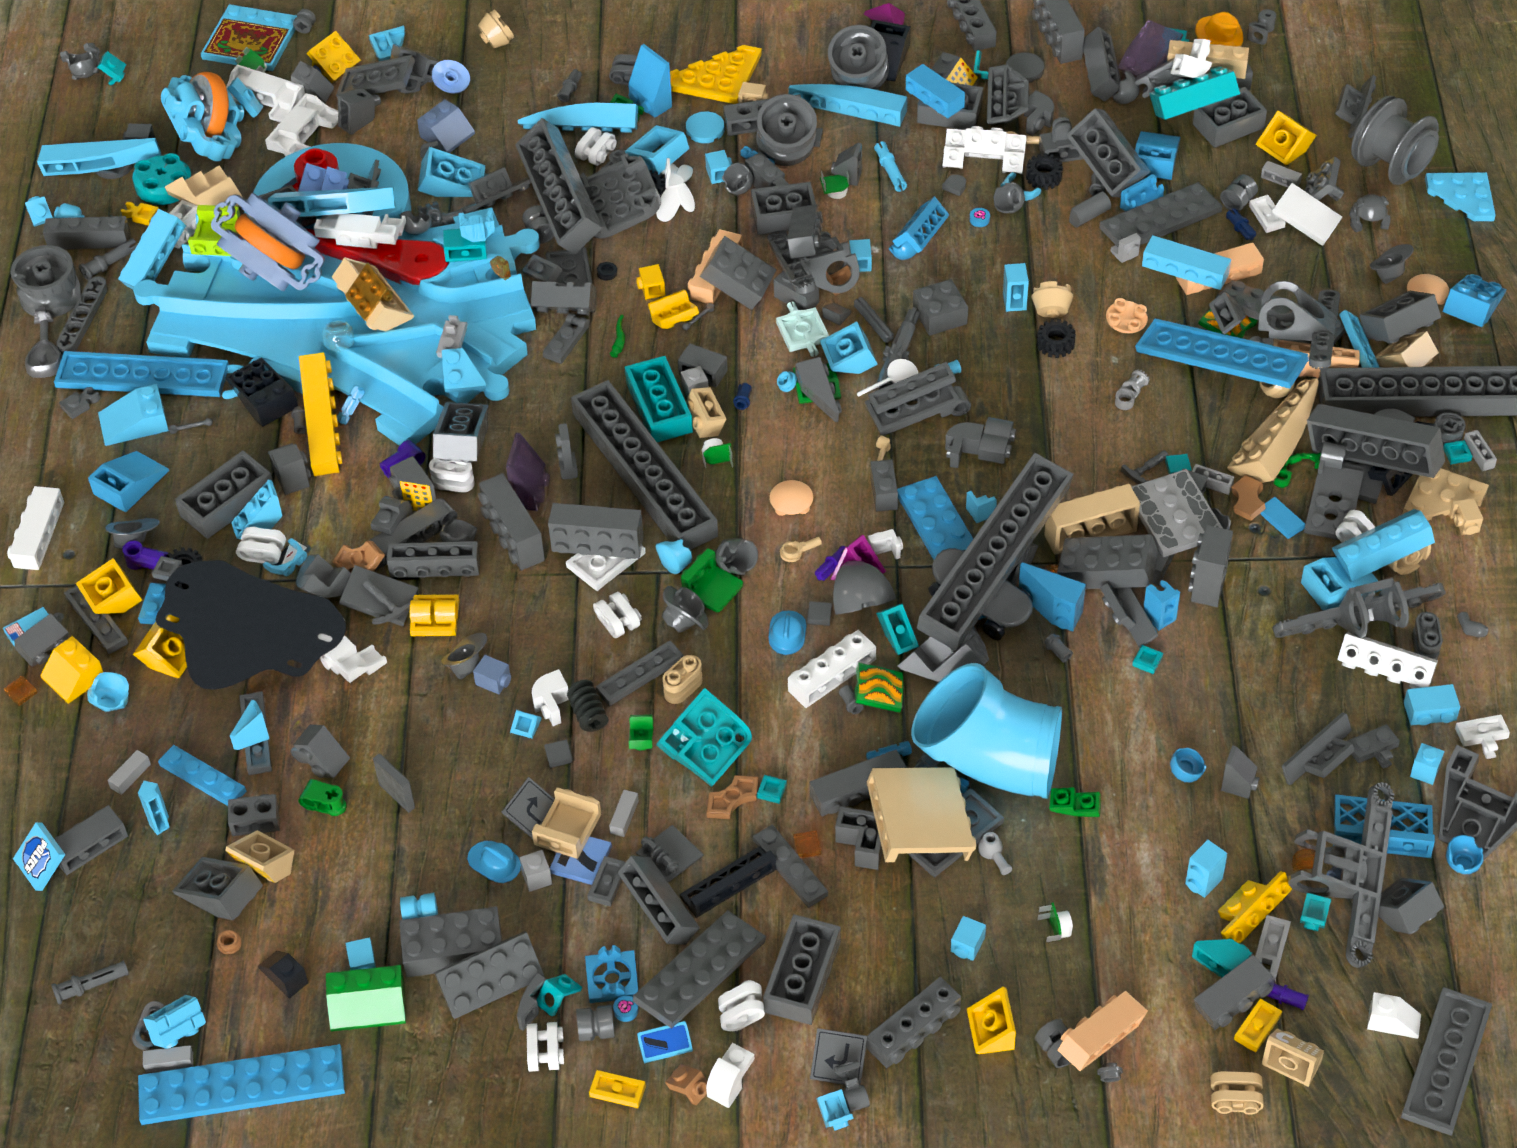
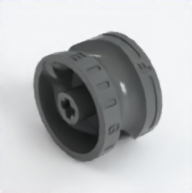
(858, 57)
(786, 129)
(46, 279)

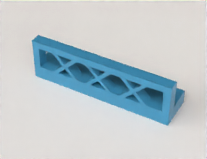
(919, 220)

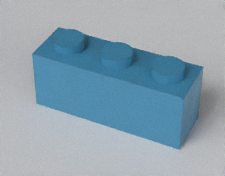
(935, 91)

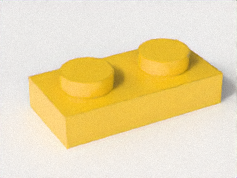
(1258, 1025)
(617, 1089)

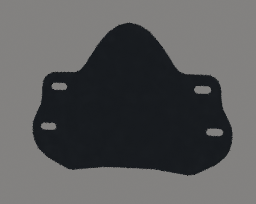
(245, 624)

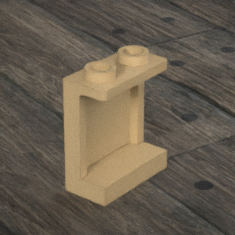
(567, 823)

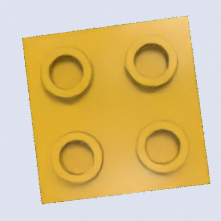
(333, 56)
(434, 615)

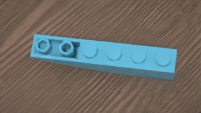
(854, 101)
(587, 115)
(94, 156)
(336, 201)

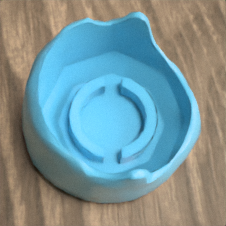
(674, 555)

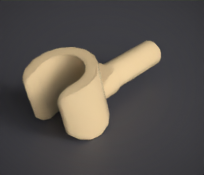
(884, 445)

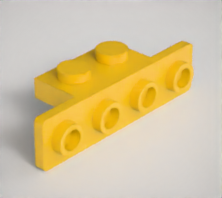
(1251, 905)

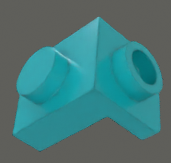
(112, 66)
(1315, 912)

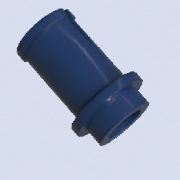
(742, 400)

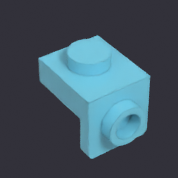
(38, 210)
(834, 1110)

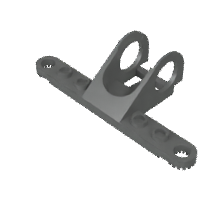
(810, 271)
(1307, 321)
(1365, 608)
(1361, 871)

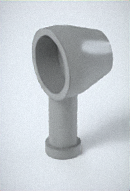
(993, 851)

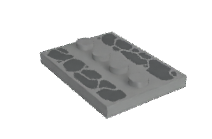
(1174, 512)

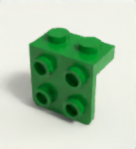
(711, 582)

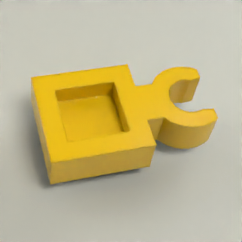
(139, 214)

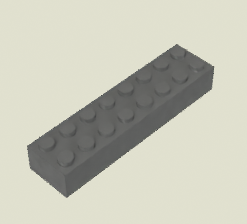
(558, 186)

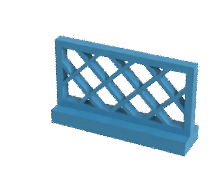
(1400, 842)

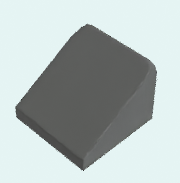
(835, 313)

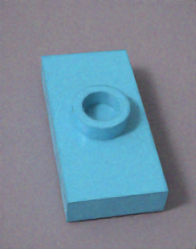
(245, 97)

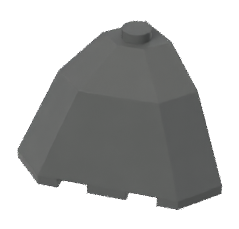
(937, 660)

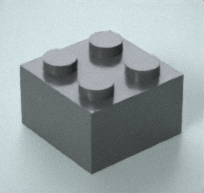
(940, 307)

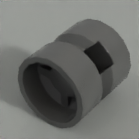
(1239, 192)
(535, 219)
(595, 1023)
(1050, 1040)

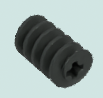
(587, 706)

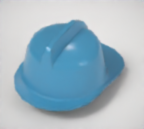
(787, 632)
(494, 861)

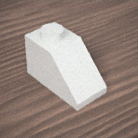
(1393, 1016)

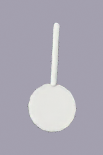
(897, 371)

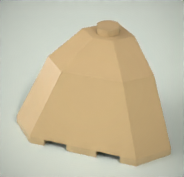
(204, 189)

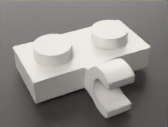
(1262, 209)
(1483, 731)

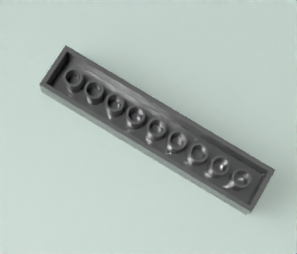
(1422, 390)
(644, 466)
(994, 552)

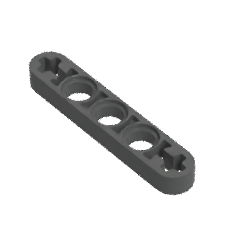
(80, 308)

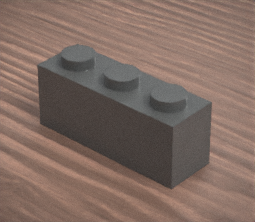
(90, 839)
(1234, 993)

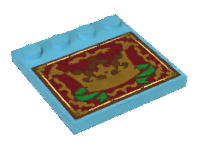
(253, 28)

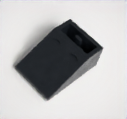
(897, 44)
(262, 391)

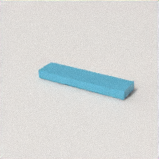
(1359, 339)

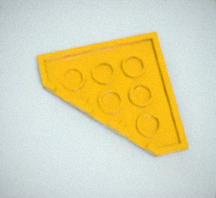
(719, 77)

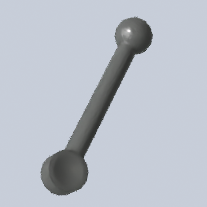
(709, 308)
(173, 428)

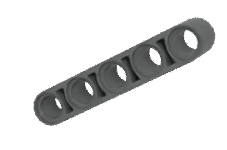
(417, 527)

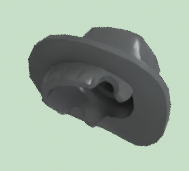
(683, 609)

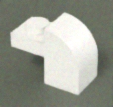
(1195, 64)
(549, 692)
(727, 1075)

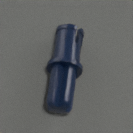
(1241, 224)

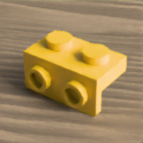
(672, 309)

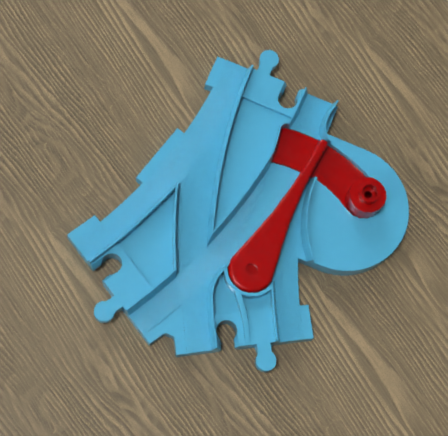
(392, 366)

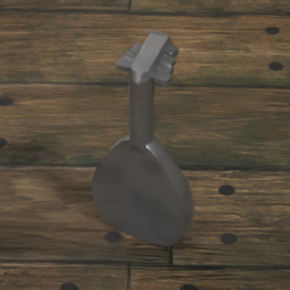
(44, 356)

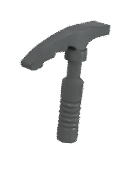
(1135, 475)
(383, 598)

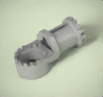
(1127, 389)

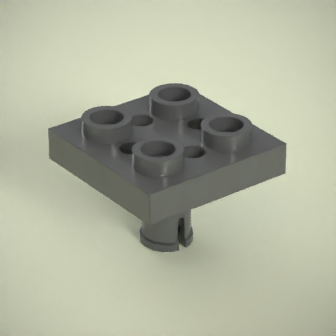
(1324, 181)

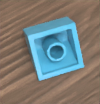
(849, 350)

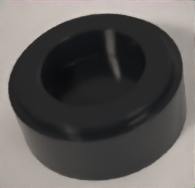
(606, 271)

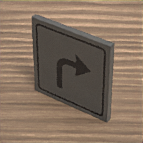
(528, 806)
(835, 1049)

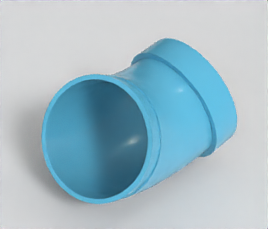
(989, 732)

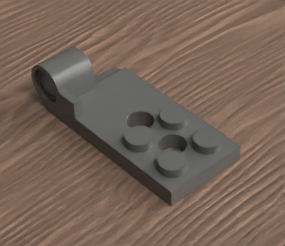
(944, 401)
(1333, 479)

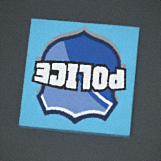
(39, 856)

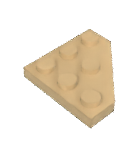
(1437, 494)

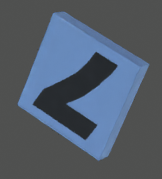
(586, 866)

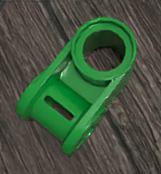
(323, 798)

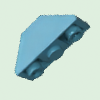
(260, 512)

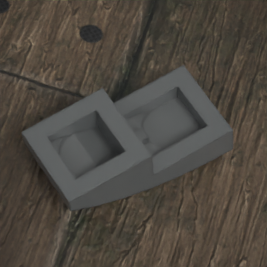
(528, 1005)

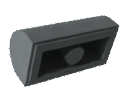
(1089, 209)

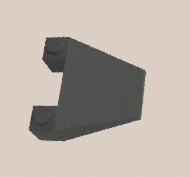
(1474, 807)

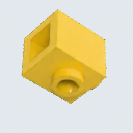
(651, 281)

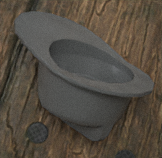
(1392, 262)
(130, 530)
(465, 655)

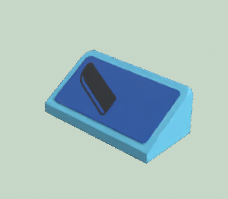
(664, 1042)

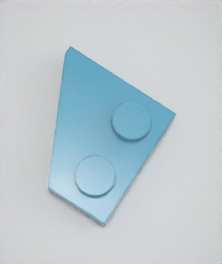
(383, 42)
(460, 372)

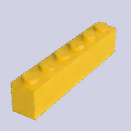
(319, 414)

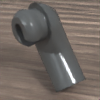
(1470, 627)

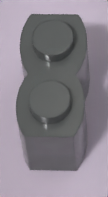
(996, 440)

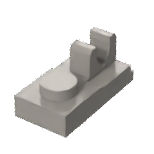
(452, 335)

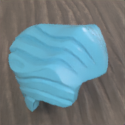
(109, 691)

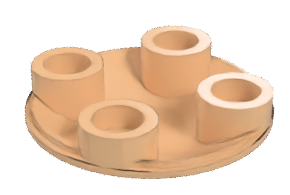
(1430, 284)
(1127, 316)
(791, 498)

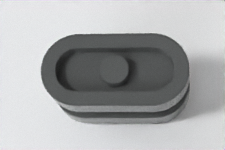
(622, 68)
(1427, 635)

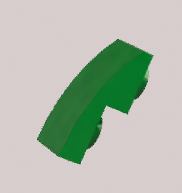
(1076, 804)

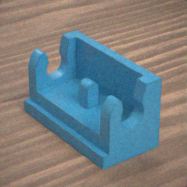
(1141, 193)
(1161, 605)

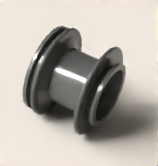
(1396, 140)

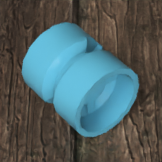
(416, 908)

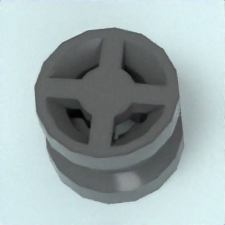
(304, 21)

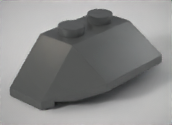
(1006, 95)

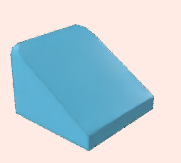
(525, 724)

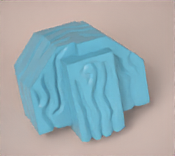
(477, 227)

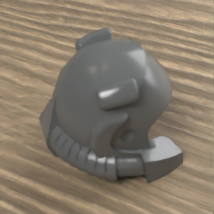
(83, 64)
(1370, 208)

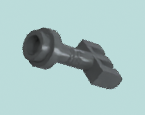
(432, 210)

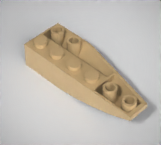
(1277, 436)

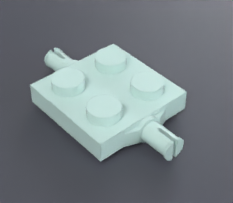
(802, 329)

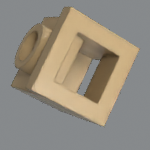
(752, 92)
(1466, 516)

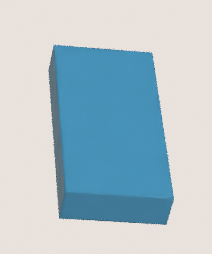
(1282, 518)

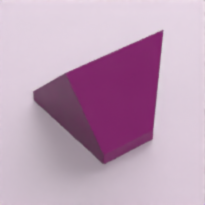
(886, 13)
(859, 551)

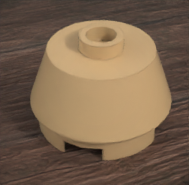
(495, 30)
(1052, 300)

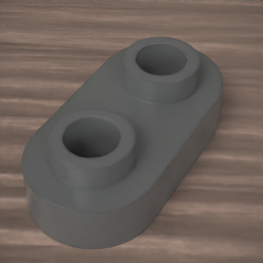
(141, 1029)

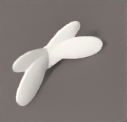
(676, 191)

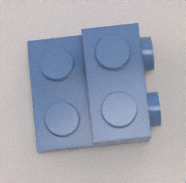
(318, 179)

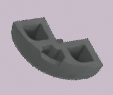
(421, 70)
(322, 579)
(859, 587)

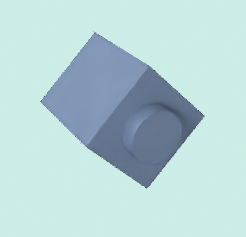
(492, 674)

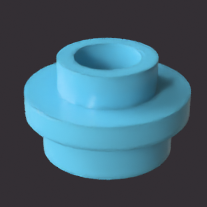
(786, 381)

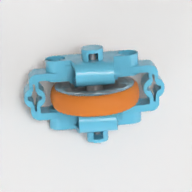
(204, 114)

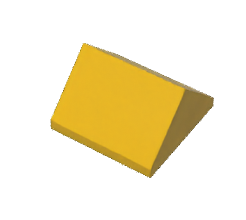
(992, 1023)

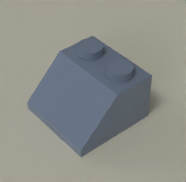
(446, 125)

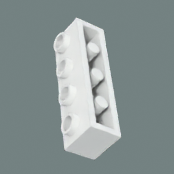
(1387, 660)
(831, 668)

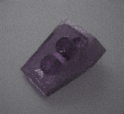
(1148, 48)
(527, 473)

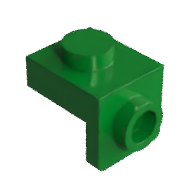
(641, 732)

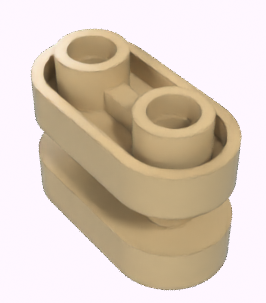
(682, 679)
(1236, 1092)

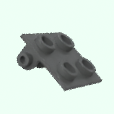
(670, 852)

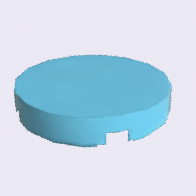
(705, 127)

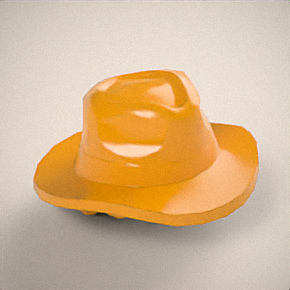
(1220, 29)

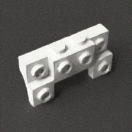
(269, 90)
(300, 124)
(985, 144)
(360, 229)
(349, 662)

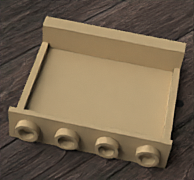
(920, 811)

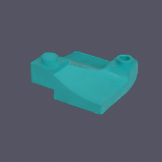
(706, 738)

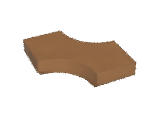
(1247, 492)
(366, 556)
(740, 791)

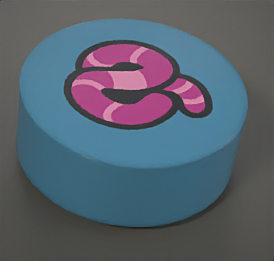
(979, 217)
(625, 1009)

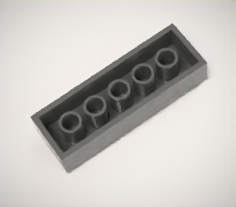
(1378, 440)

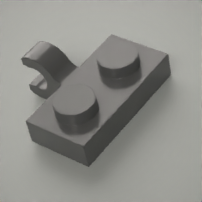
(1375, 744)

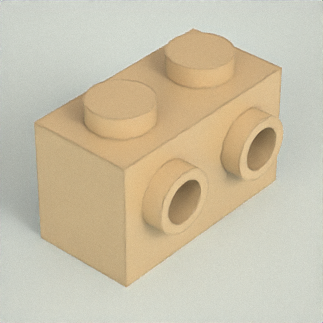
(705, 412)

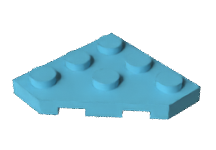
(1465, 192)

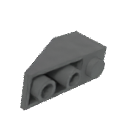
(815, 385)

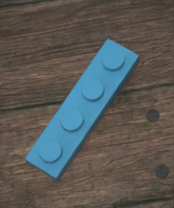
(201, 775)

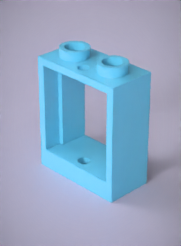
(674, 147)

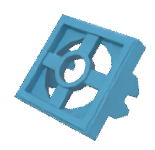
(611, 991)

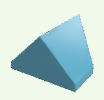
(250, 728)

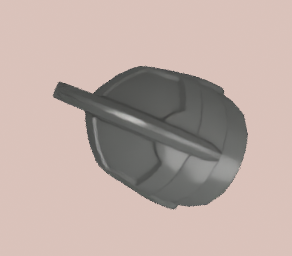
(736, 555)

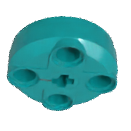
(156, 173)

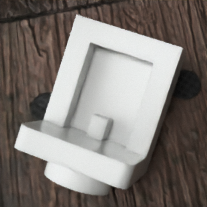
(886, 541)

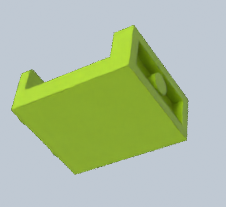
(205, 238)

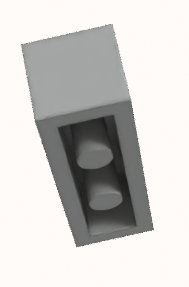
(1280, 174)
(1480, 450)
(1216, 480)
(129, 772)
(624, 813)
(167, 1059)

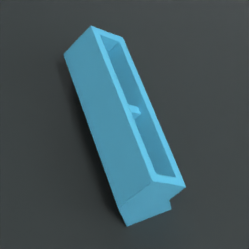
(154, 809)

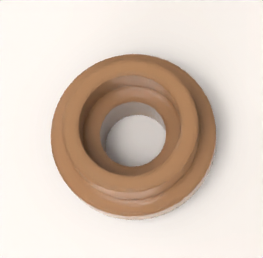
(226, 937)

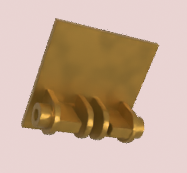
(368, 291)

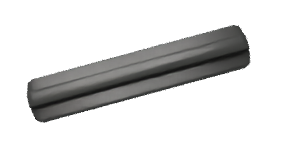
(873, 319)

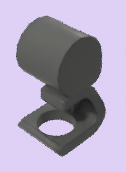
(1264, 24)
(854, 1093)

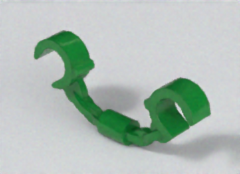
(1292, 460)

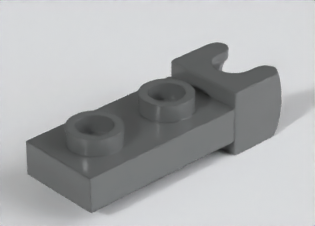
(1156, 77)
(566, 458)

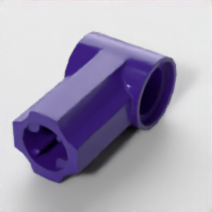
(405, 450)
(139, 556)

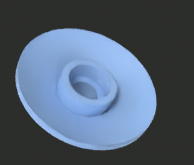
(453, 71)

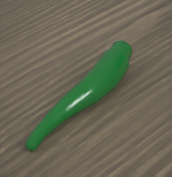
(620, 339)

